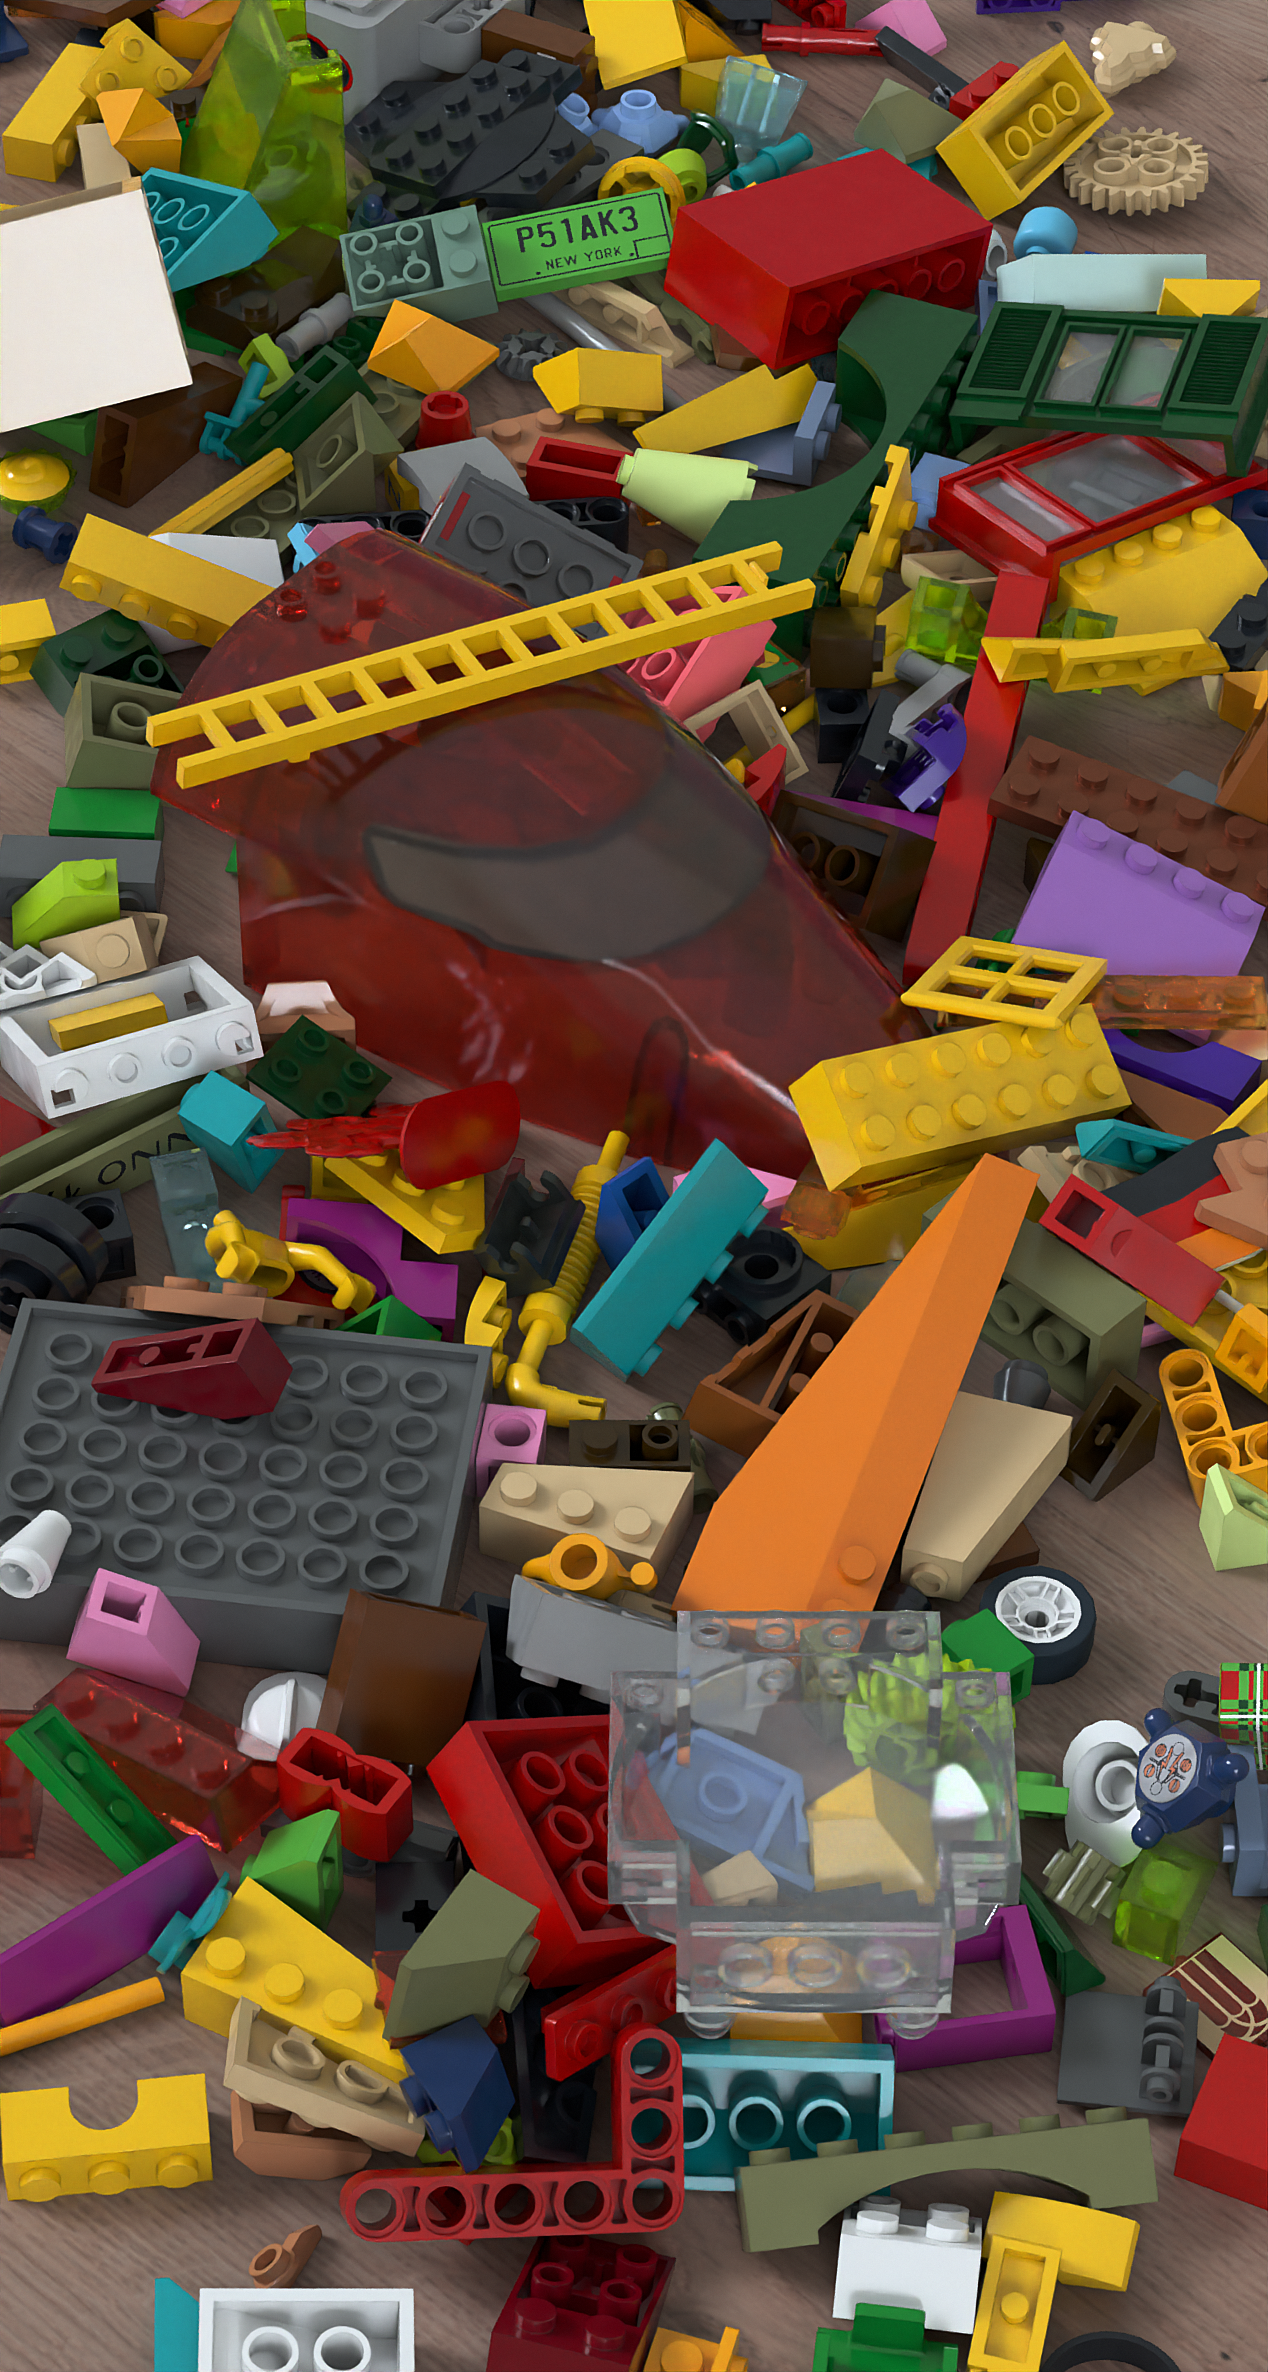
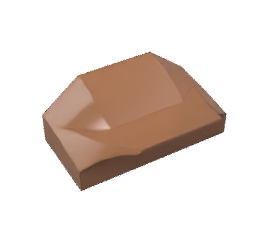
(287, 1001)
(284, 2145)

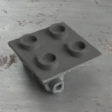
(1130, 2050)

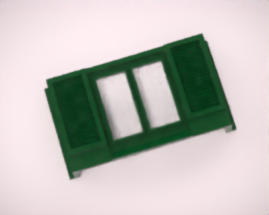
(1118, 377)

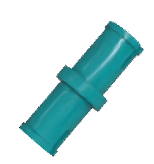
(772, 162)

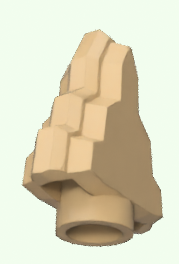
(1128, 55)

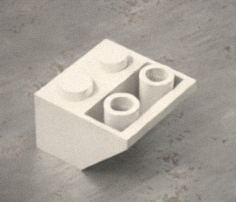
(910, 2261)

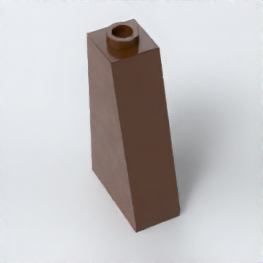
(156, 434)

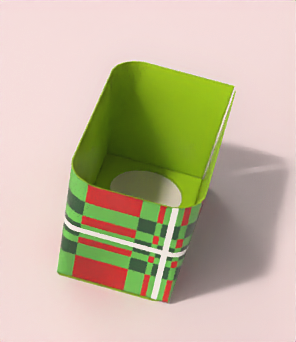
(1245, 1707)

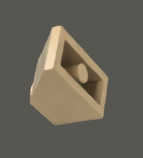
(109, 948)

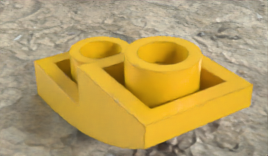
(489, 1323)
(1094, 2243)

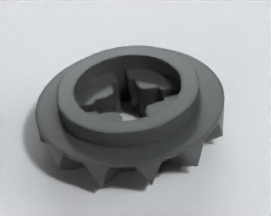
(526, 350)

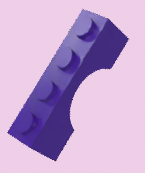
(1206, 1073)

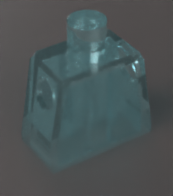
(755, 105)

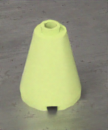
(684, 487)

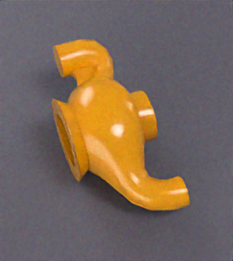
(589, 1568)

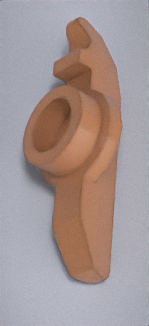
(280, 2265)

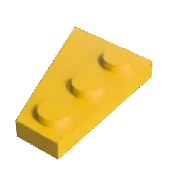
(875, 551)

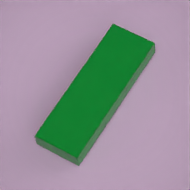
(89, 1790)

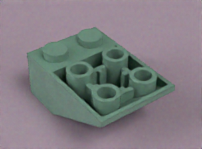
(425, 262)

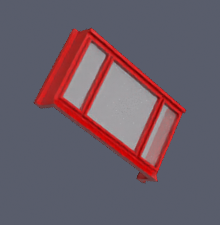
(1077, 495)

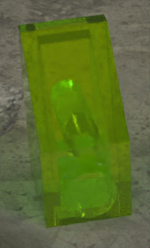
(1161, 1901)

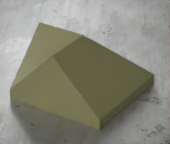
(904, 123)
(342, 460)

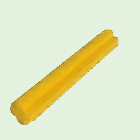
(231, 495)

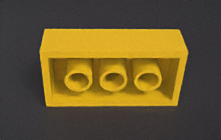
(1025, 131)

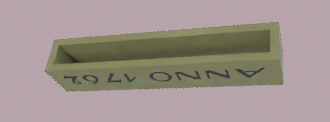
(106, 1145)

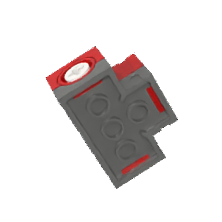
(523, 544)

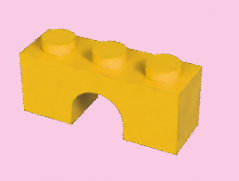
(55, 2155)

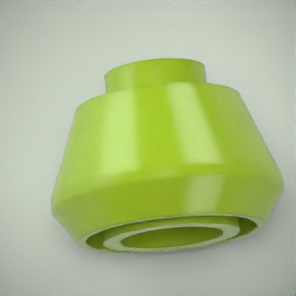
(690, 171)

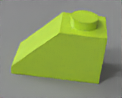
(67, 901)

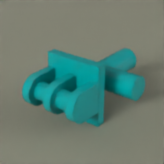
(244, 407)

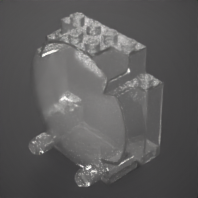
(812, 1813)

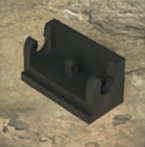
(529, 1234)

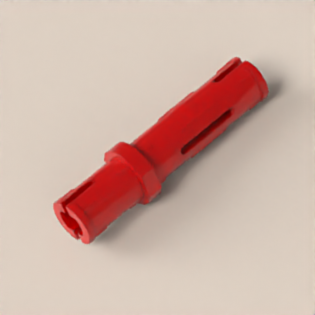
(819, 40)

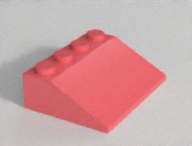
(702, 670)

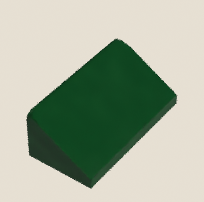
(1060, 1949)

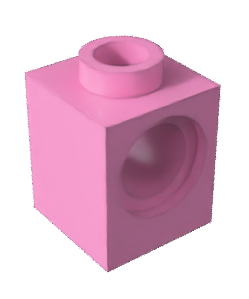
(509, 1436)

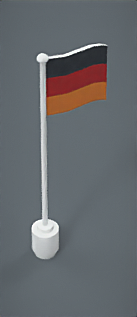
(1168, 1198)

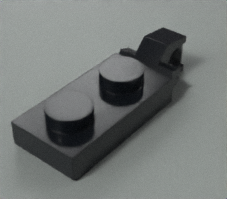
(1244, 631)

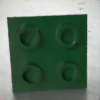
(318, 1074)

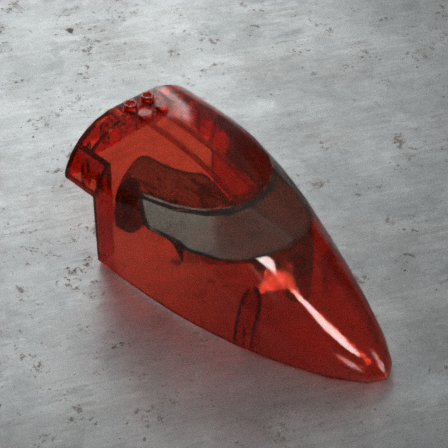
(533, 881)

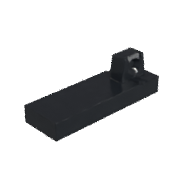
(919, 67)

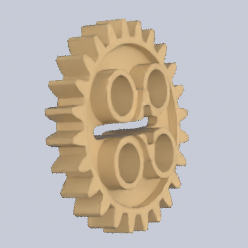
(1136, 171)

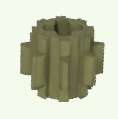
(1083, 1882)

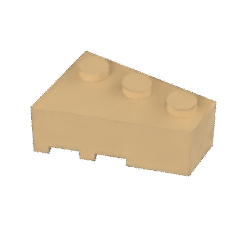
(630, 1510)

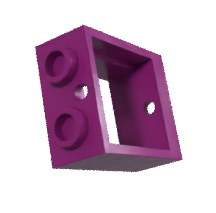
(995, 2035)

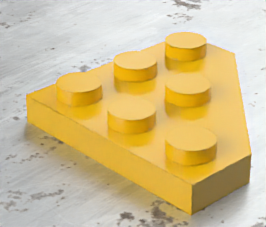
(442, 1217)

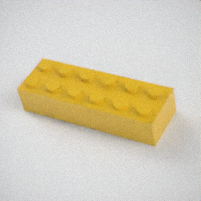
(956, 1097)

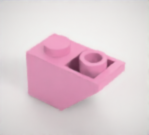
(134, 1634)

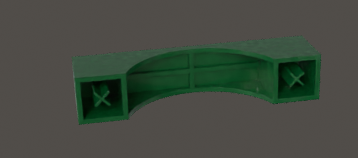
(895, 387)

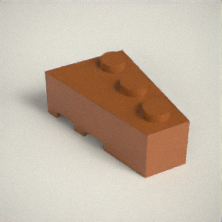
(763, 1380)

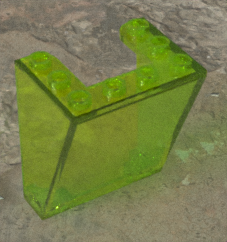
(275, 121)

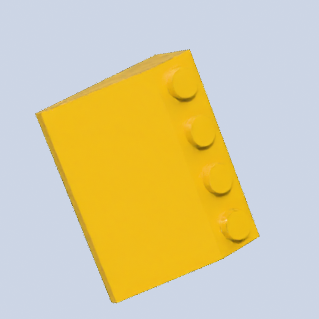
(1165, 578)

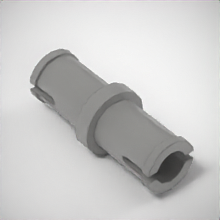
(316, 326)

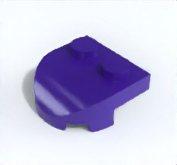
(937, 758)

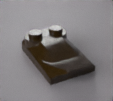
(270, 292)

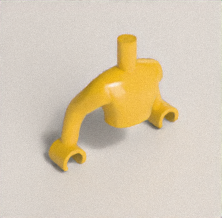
(271, 1263)

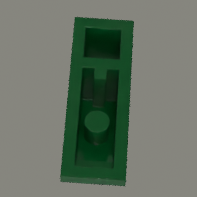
(299, 407)

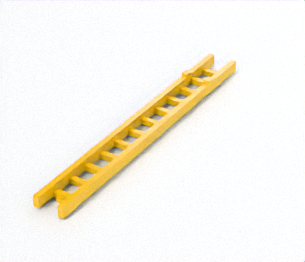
(479, 685)

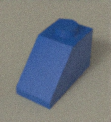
(627, 1209)

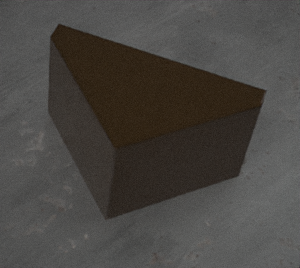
(1112, 1437)

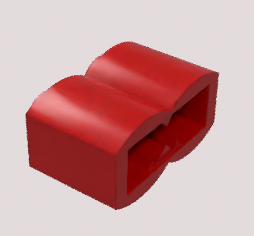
(370, 1793)

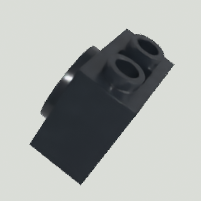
(760, 1284)

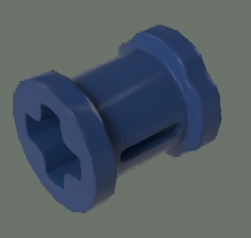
(39, 532)

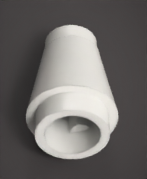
(33, 1555)

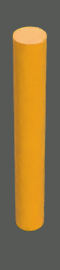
(80, 2015)

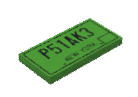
(579, 244)

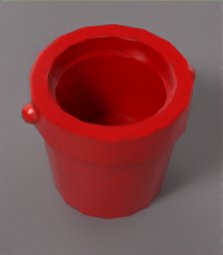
(443, 420)

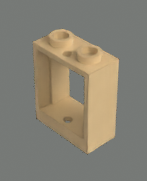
(754, 718)

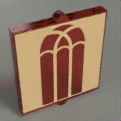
(1229, 1993)

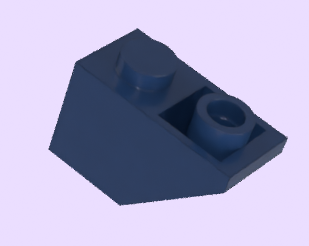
(460, 2088)

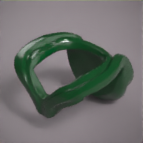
(699, 136)

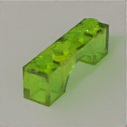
(950, 624)

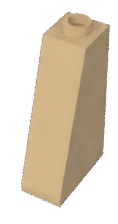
(979, 1489)

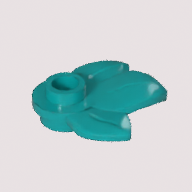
(185, 1935)

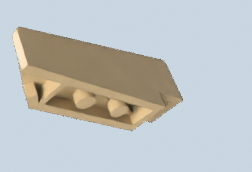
(627, 319)

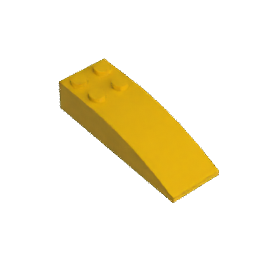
(635, 38)

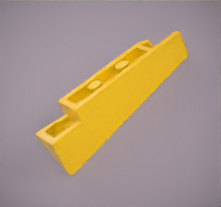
(1106, 661)

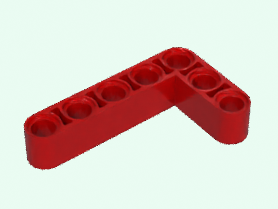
(549, 2182)

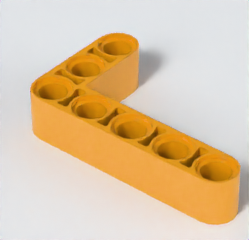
(1204, 1425)

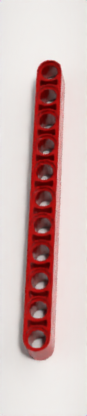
(964, 827)

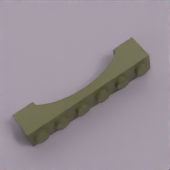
(789, 2200)

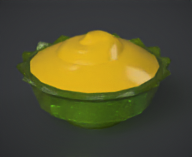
(35, 480)

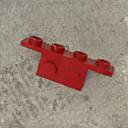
(586, 2020)

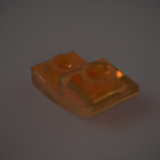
(814, 1208)

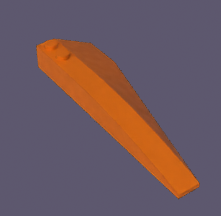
(841, 1469)

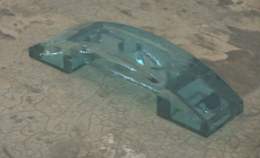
(187, 1212)

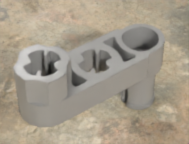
(936, 686)

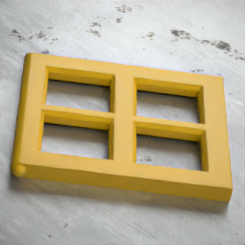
(951, 969)

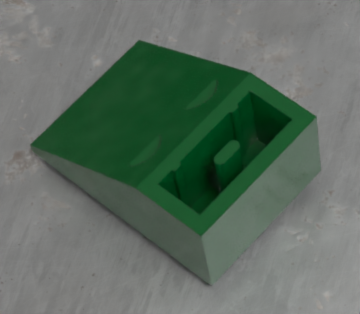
(101, 647)

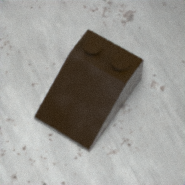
(860, 860)

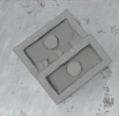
(437, 466)

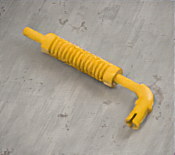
(550, 1312)

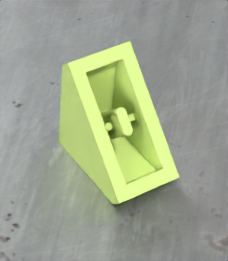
(1234, 1520)

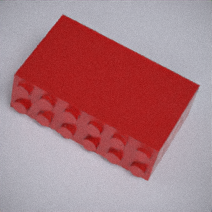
(803, 251)

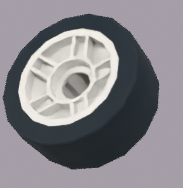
(1055, 1603)

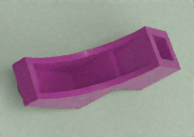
(370, 1246)

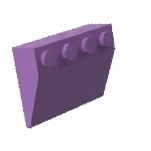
(1135, 909)

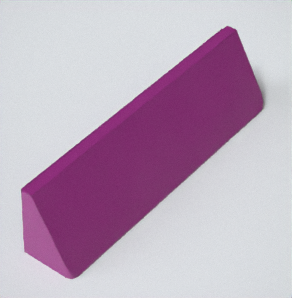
(103, 1932)

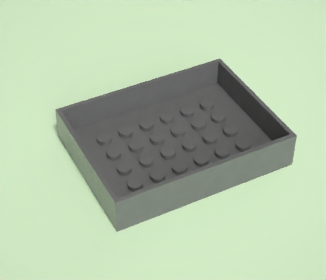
(247, 1516)

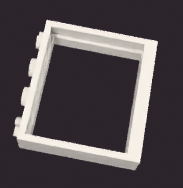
(191, 1043)

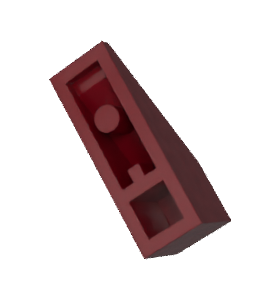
(199, 1370)

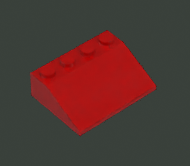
(536, 1823)

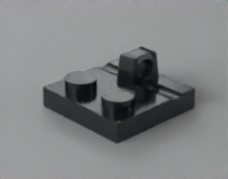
(871, 752)

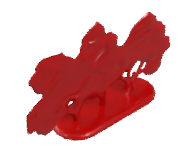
(436, 1138)

